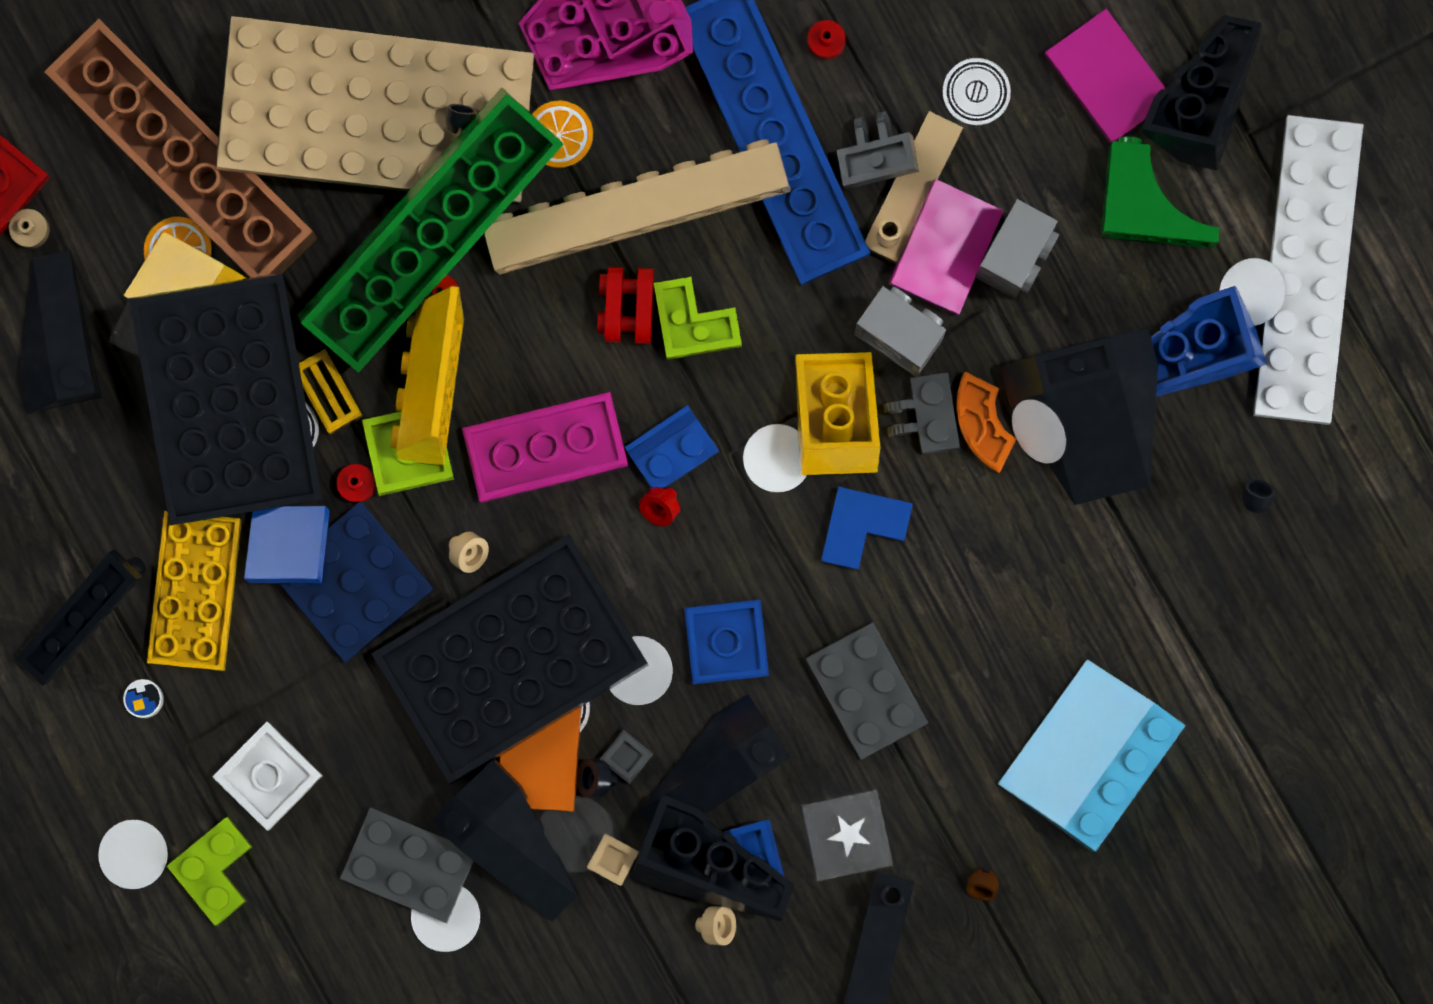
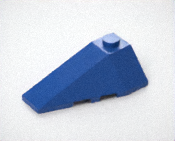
(1207, 343)

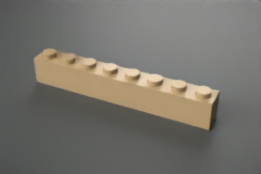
(637, 207)

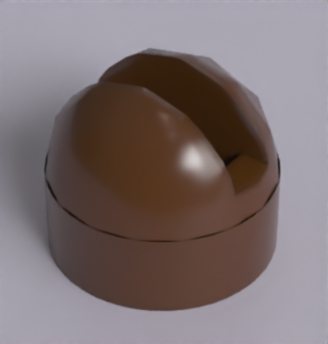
(983, 885)

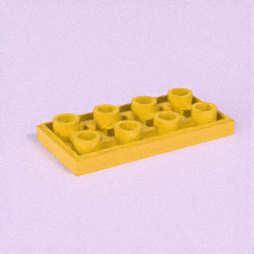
(194, 593)

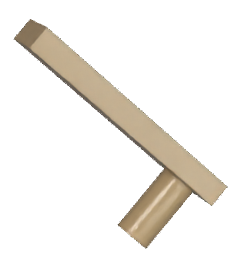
(909, 191)

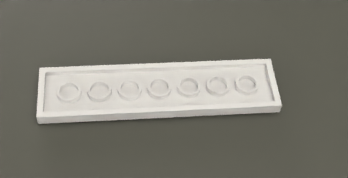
(1313, 256)

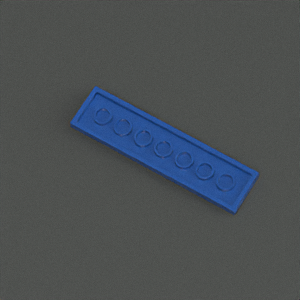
(762, 105)

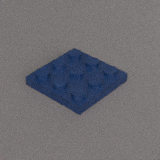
(363, 584)

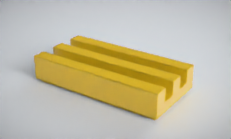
(343, 419)

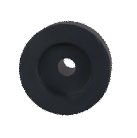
(595, 778)

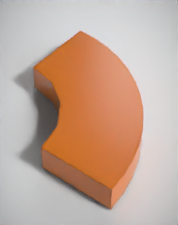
(980, 423)

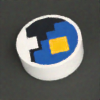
(143, 698)

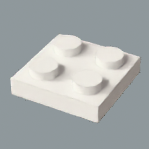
(267, 776)

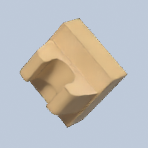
(613, 859)

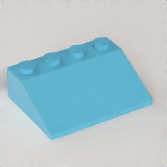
(1091, 755)

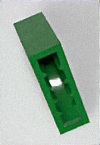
(1138, 208)

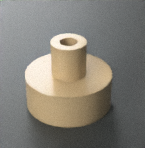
(35, 234)
(468, 551)
(717, 925)

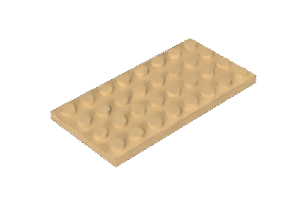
(351, 101)

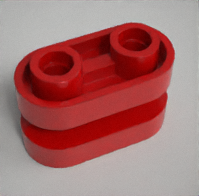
(613, 286)

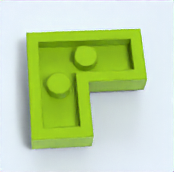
(687, 331)
(202, 869)

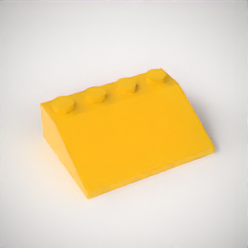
(430, 379)

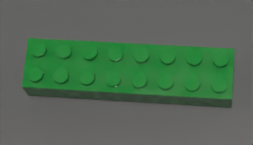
(430, 230)

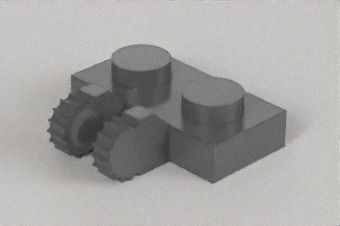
(877, 159)
(933, 414)

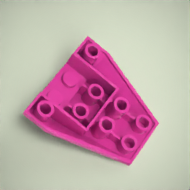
(605, 38)

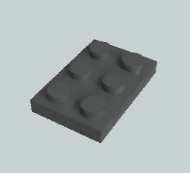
(866, 691)
(407, 865)

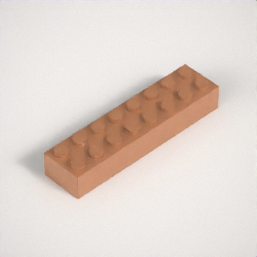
(179, 153)

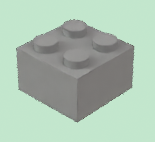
(1019, 244)
(900, 330)

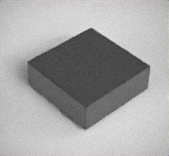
(627, 756)

